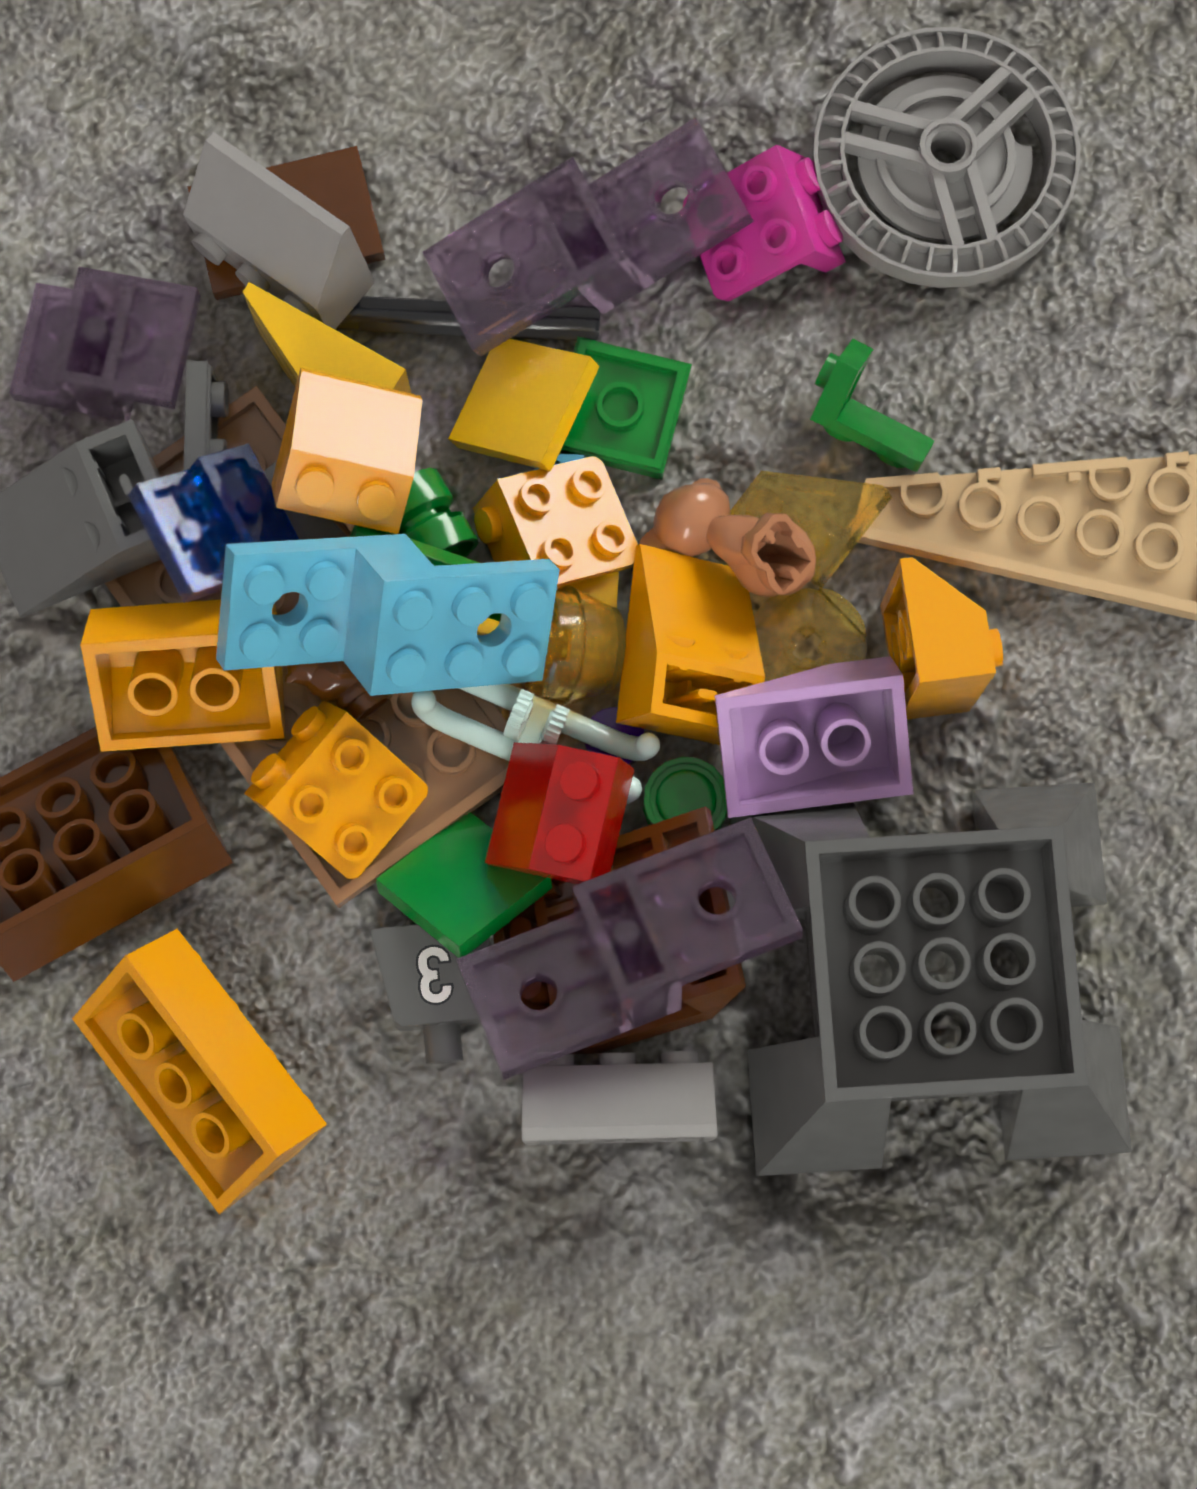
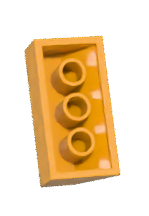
(197, 1069)

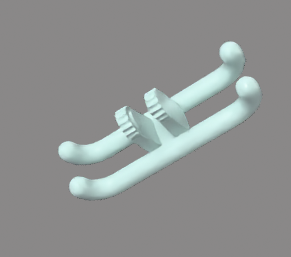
(532, 721)

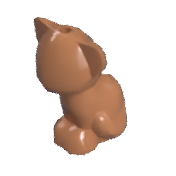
(764, 553)

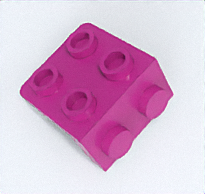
(786, 227)

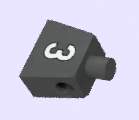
(425, 989)

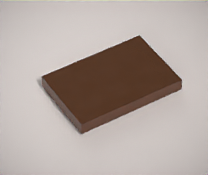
(334, 183)

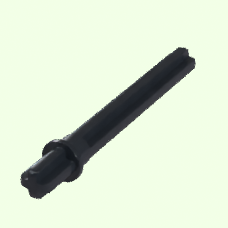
(437, 318)

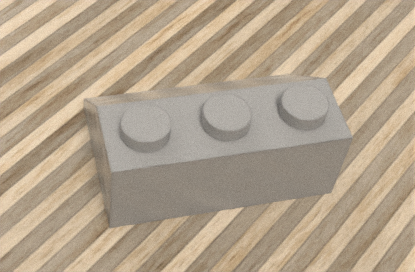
(274, 235)
(619, 1101)

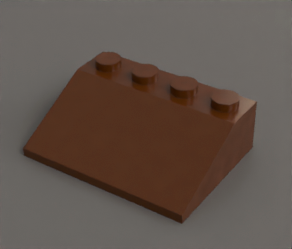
(94, 845)

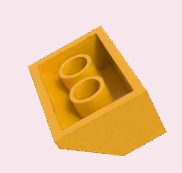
(937, 642)
(161, 685)

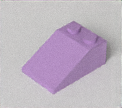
(815, 738)

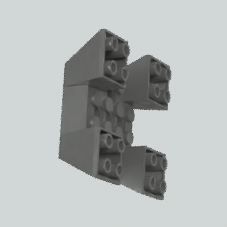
(1022, 1037)

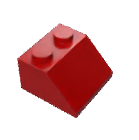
(560, 812)

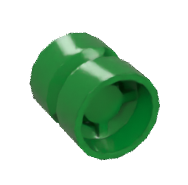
(431, 520)

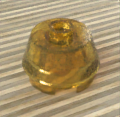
(582, 649)

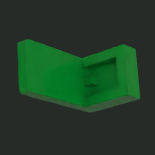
(856, 422)

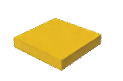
(524, 403)

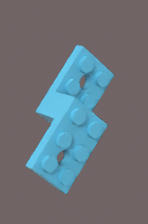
(385, 613)

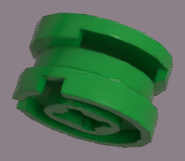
(684, 787)

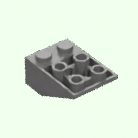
(73, 520)

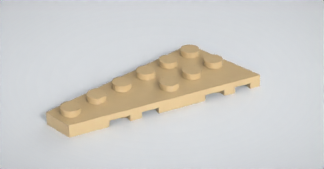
(1071, 525)

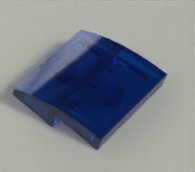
(203, 509)

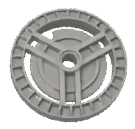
(936, 197)

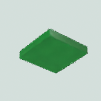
(629, 409)
(454, 891)

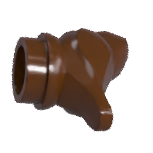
(336, 684)

